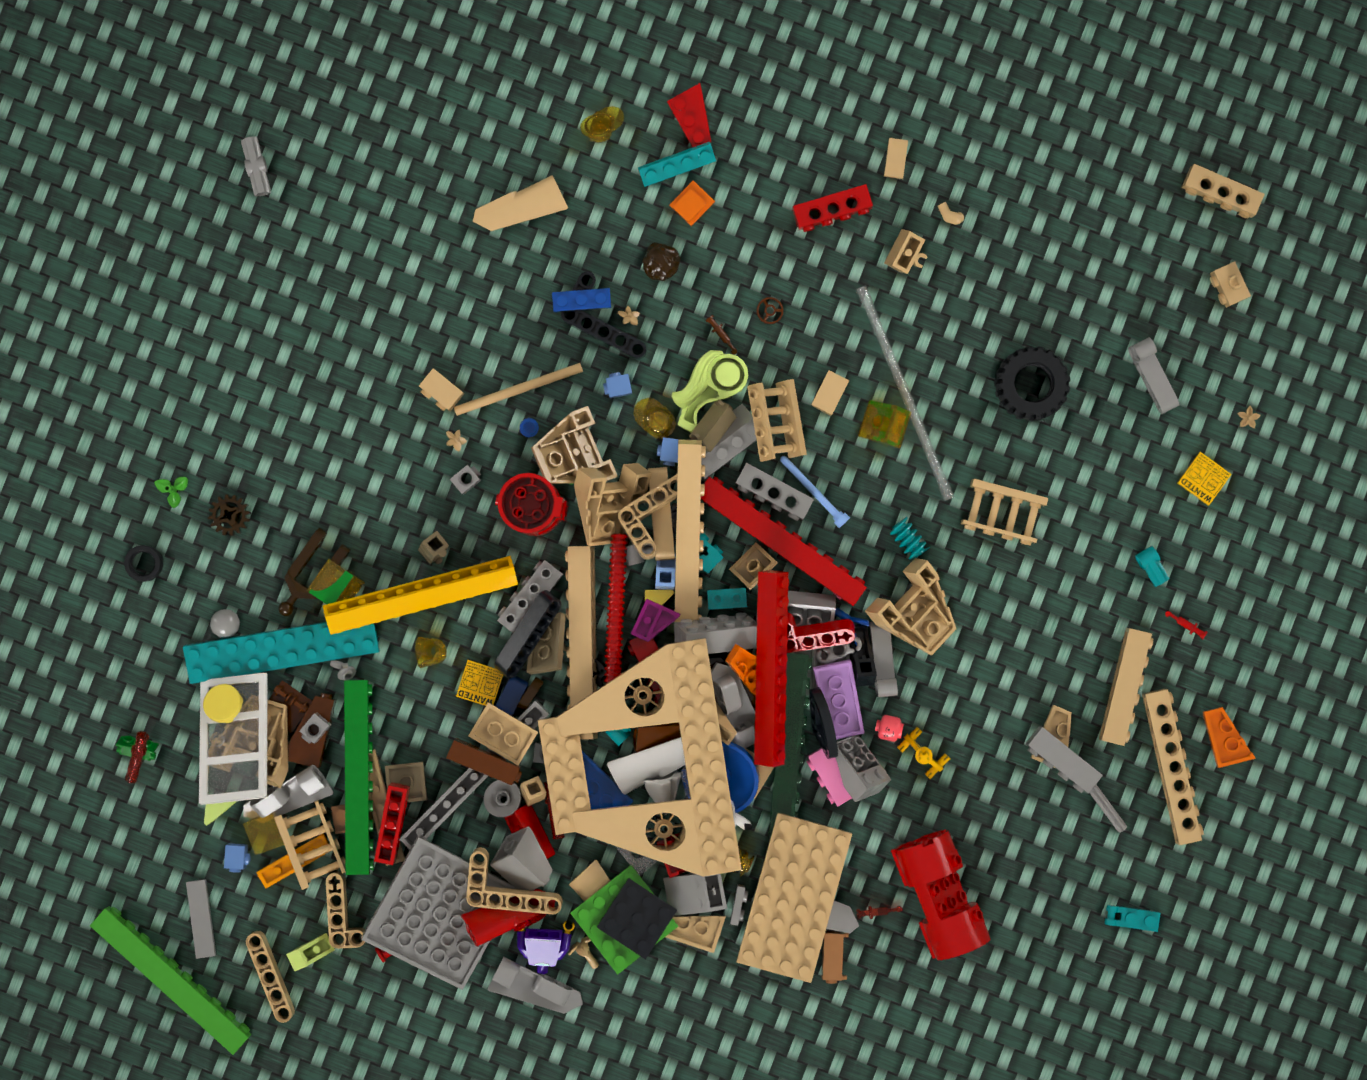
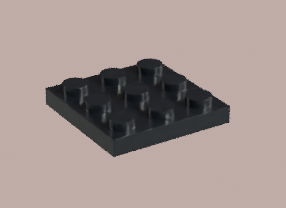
(636, 918)

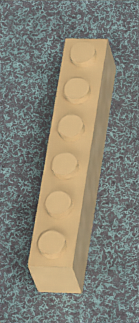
(1125, 686)

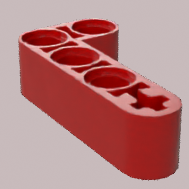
(840, 633)

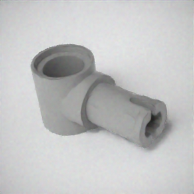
(634, 557)

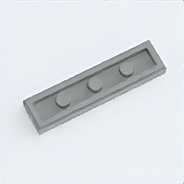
(201, 918)

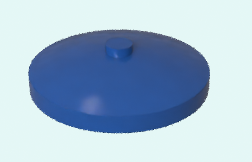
(741, 775)

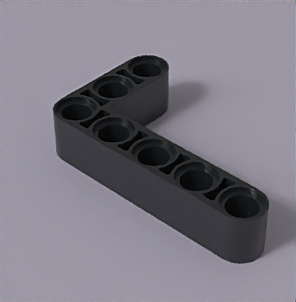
(597, 324)

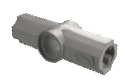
(256, 166)

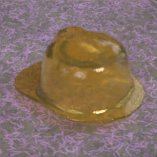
(602, 124)
(654, 418)

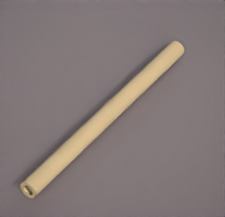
(518, 389)

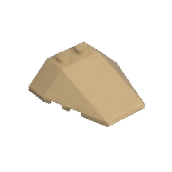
(570, 448)

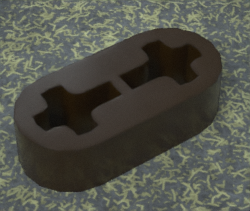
(530, 693)

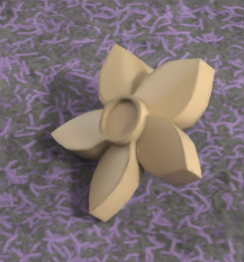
(629, 316)
(1248, 417)
(455, 440)

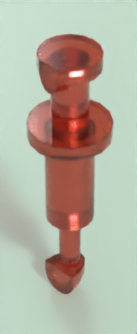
(876, 911)

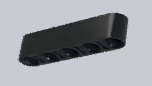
(527, 634)

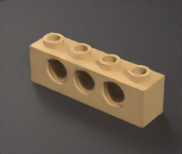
(1251, 197)

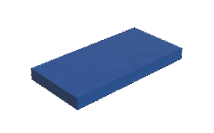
(601, 788)

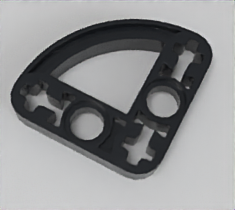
(822, 723)

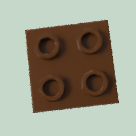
(296, 703)

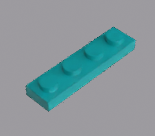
(677, 164)

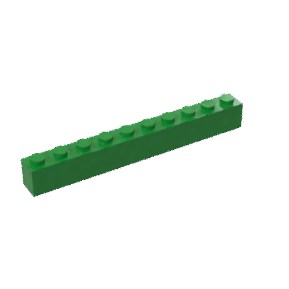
(358, 777)

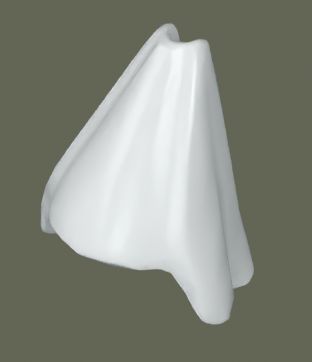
(663, 788)

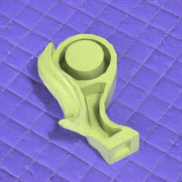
(713, 379)

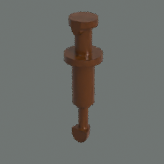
(721, 333)

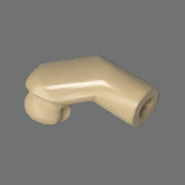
(950, 216)

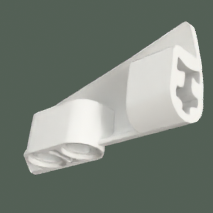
(647, 764)

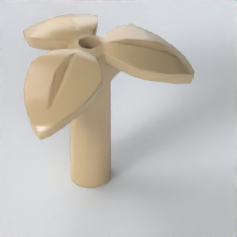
(583, 950)

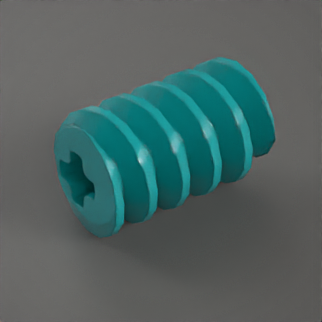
(908, 539)

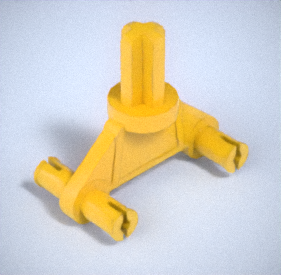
(923, 754)

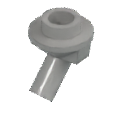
(346, 672)

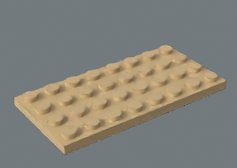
(794, 897)

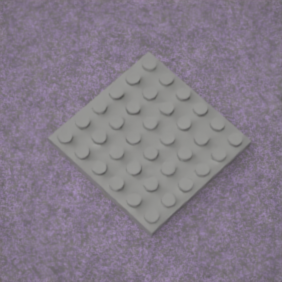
(423, 914)

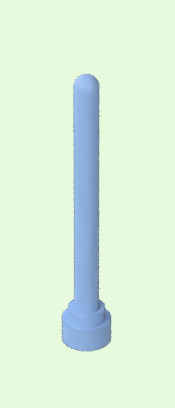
(839, 518)

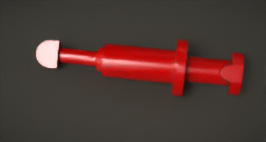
(1188, 625)

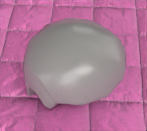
(225, 623)

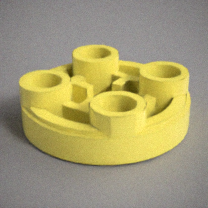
(222, 703)

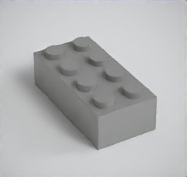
(720, 632)

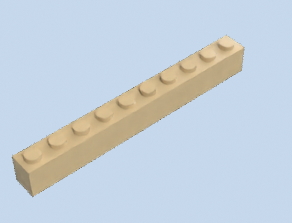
(689, 529)
(581, 625)

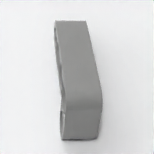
(1153, 375)
(883, 658)

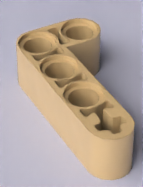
(341, 909)

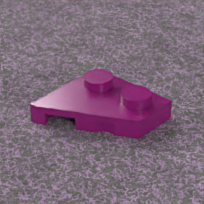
(653, 620)

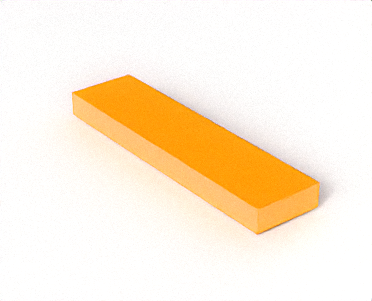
(283, 867)

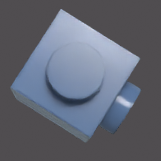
(617, 385)
(668, 451)
(236, 857)

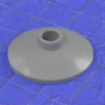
(494, 795)

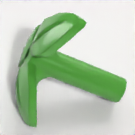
(164, 486)

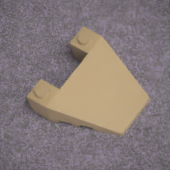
(602, 501)
(920, 613)
(277, 743)

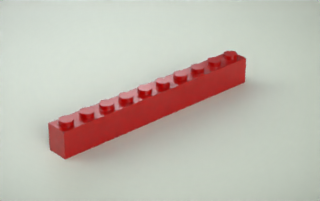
(782, 542)
(771, 668)

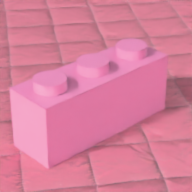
(829, 776)

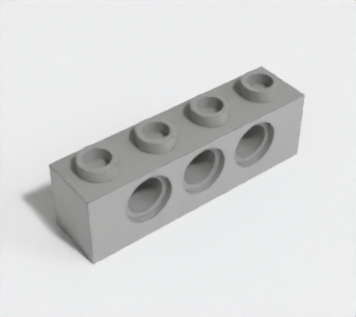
(750, 473)

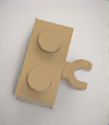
(905, 252)
(1229, 284)

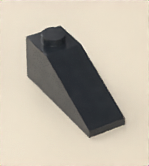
(863, 660)

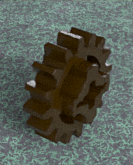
(225, 507)

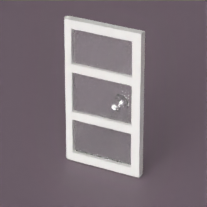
(235, 752)

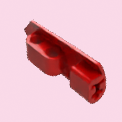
(488, 923)

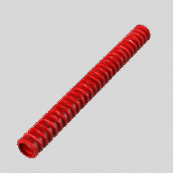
(615, 606)

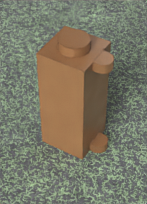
(833, 956)

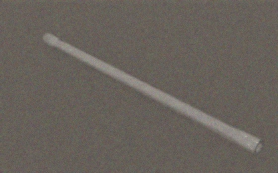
(867, 302)

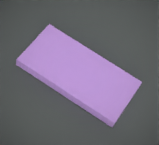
(840, 692)

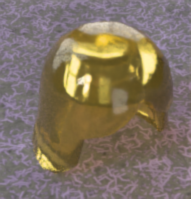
(423, 651)

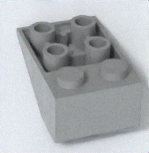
(860, 769)
(695, 893)

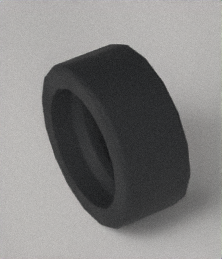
(128, 563)

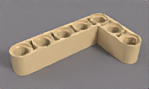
(637, 515)
(505, 893)

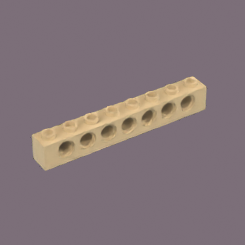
(1164, 759)

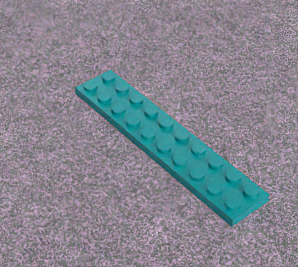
(276, 650)

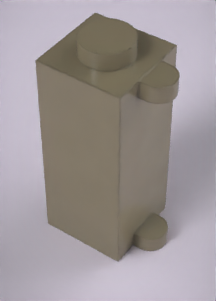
(713, 425)
(433, 548)

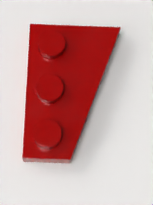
(691, 115)

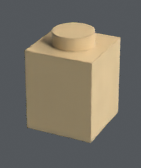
(533, 791)

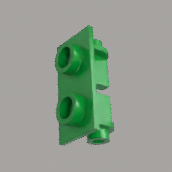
(125, 744)

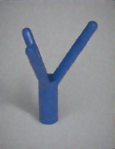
(842, 615)

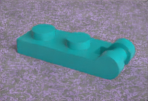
(1133, 918)

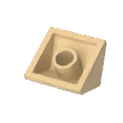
(750, 563)

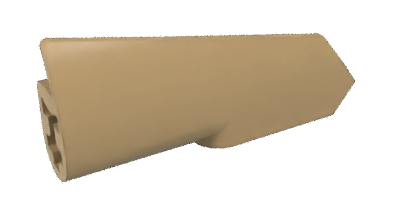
(520, 206)
(589, 880)

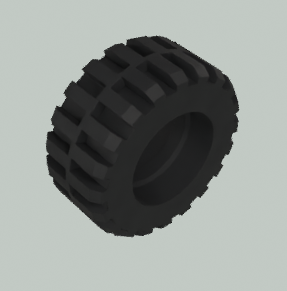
(1050, 365)

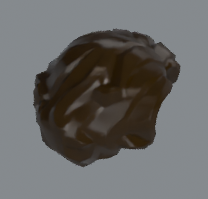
(661, 261)

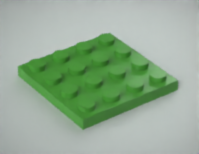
(593, 909)

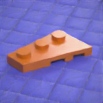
(1225, 740)

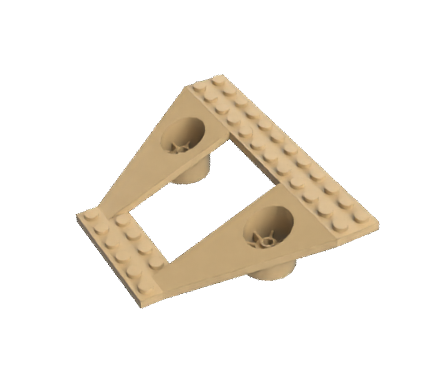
(687, 696)

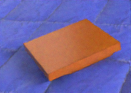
(692, 203)

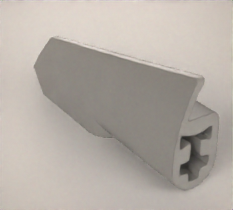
(295, 793)

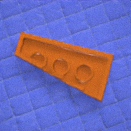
(744, 666)

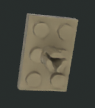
(548, 652)

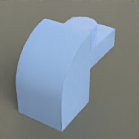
(665, 574)

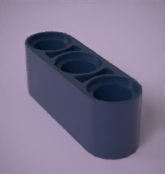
(512, 695)

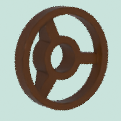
(769, 305)

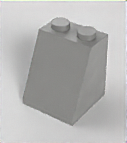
(522, 861)

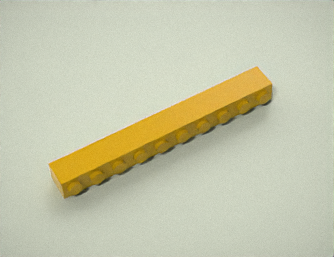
(420, 595)

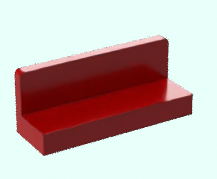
(527, 817)

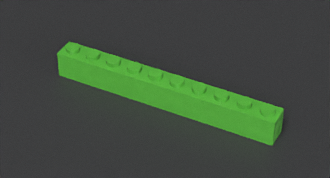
(170, 979)

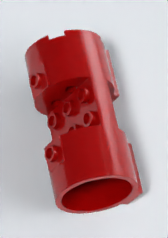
(540, 505)
(951, 921)

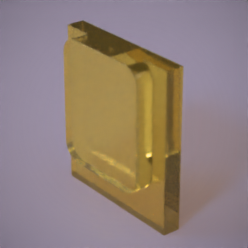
(263, 834)

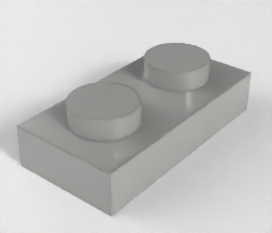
(737, 912)

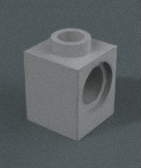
(457, 479)
(323, 726)

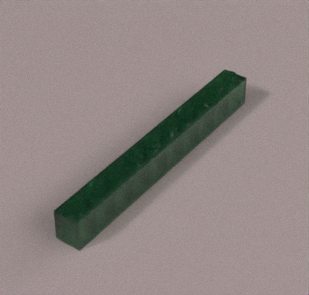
(787, 776)

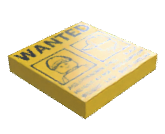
(1204, 478)
(479, 683)

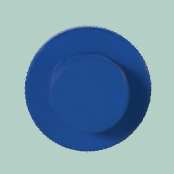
(529, 427)

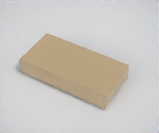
(896, 158)

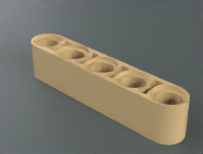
(662, 518)
(270, 986)

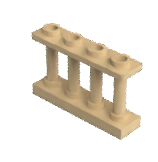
(790, 419)
(1017, 498)
(292, 841)

